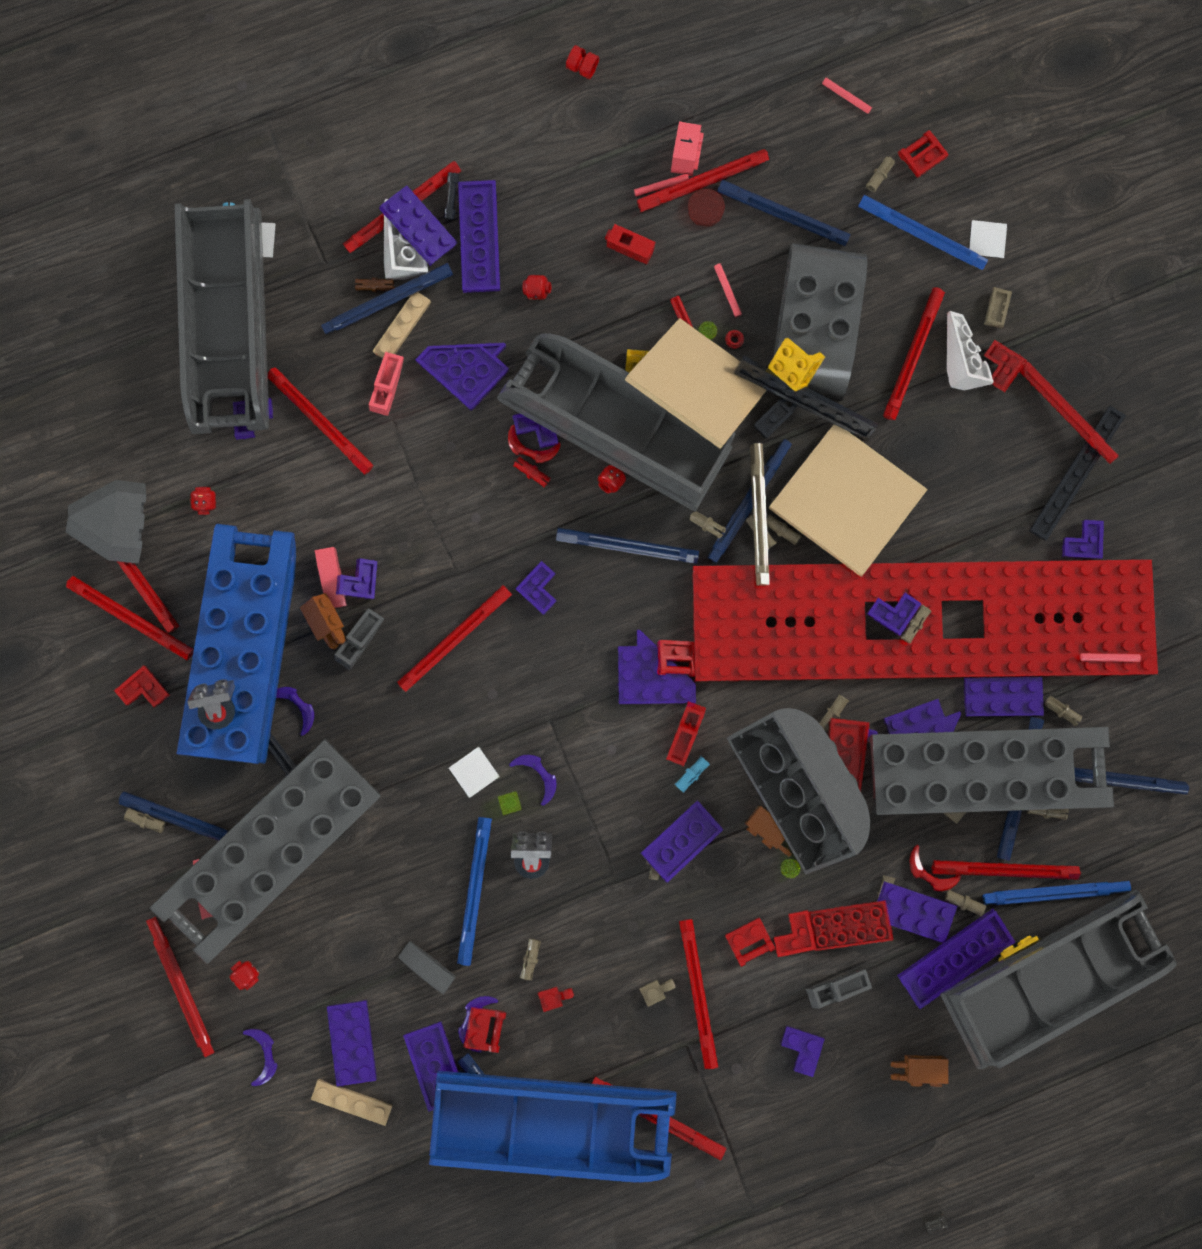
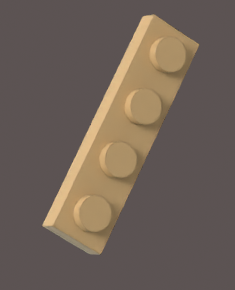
(402, 325)
(351, 1102)

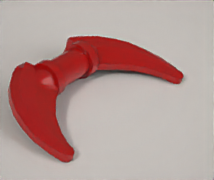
(538, 456)
(918, 871)

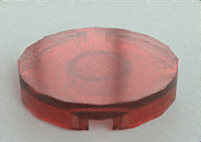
(706, 207)

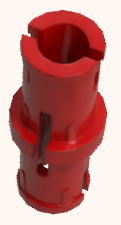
(532, 472)

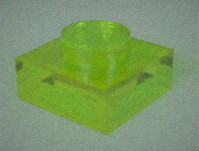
(509, 803)

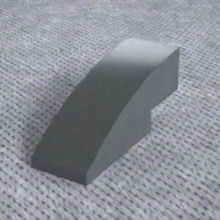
(358, 639)
(427, 967)
(838, 989)

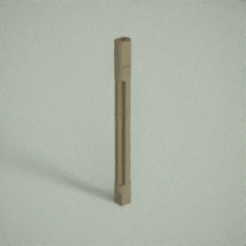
(759, 515)

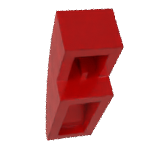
(686, 733)

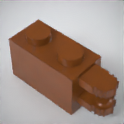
(324, 620)
(764, 825)
(922, 1069)

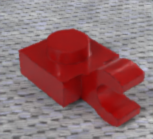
(552, 998)

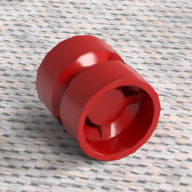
(582, 62)

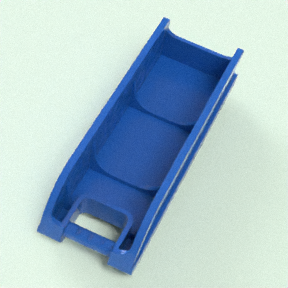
(240, 641)
(548, 1127)

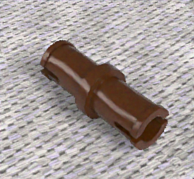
(374, 284)

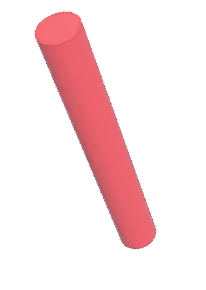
(846, 95)
(660, 185)
(728, 291)
(1110, 657)

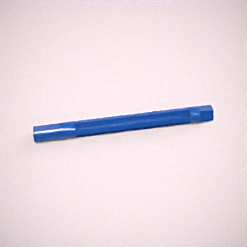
(922, 232)
(474, 891)
(1056, 893)

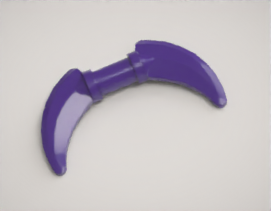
(307, 710)
(549, 780)
(478, 1002)
(266, 1043)

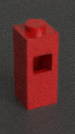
(630, 244)

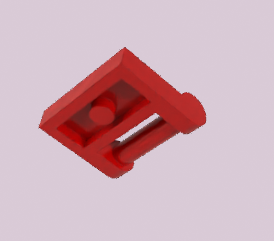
(927, 158)
(676, 651)
(747, 935)
(478, 1029)

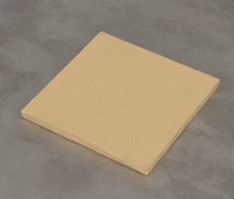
(696, 383)
(848, 499)

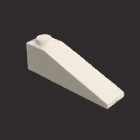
(400, 257)
(963, 359)

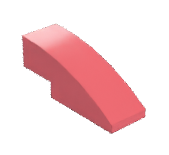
(386, 383)
(328, 570)

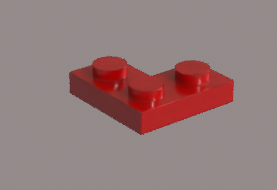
(1009, 364)
(142, 683)
(801, 937)

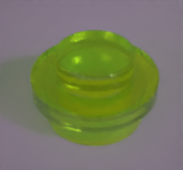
(708, 329)
(790, 868)

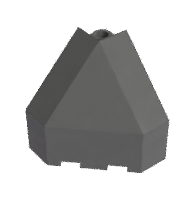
(110, 520)

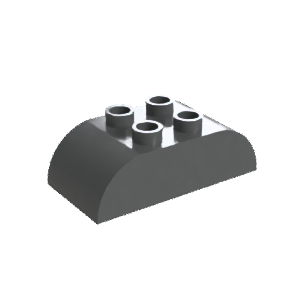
(823, 311)
(804, 787)

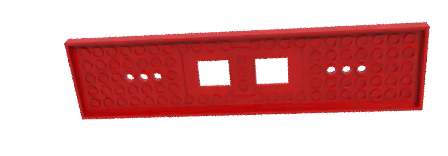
(739, 646)

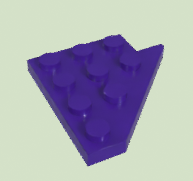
(465, 369)
(640, 680)
(922, 719)

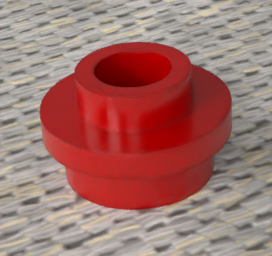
(737, 334)

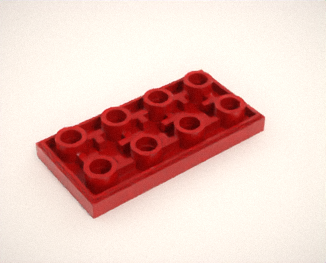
(851, 925)

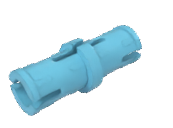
(692, 774)

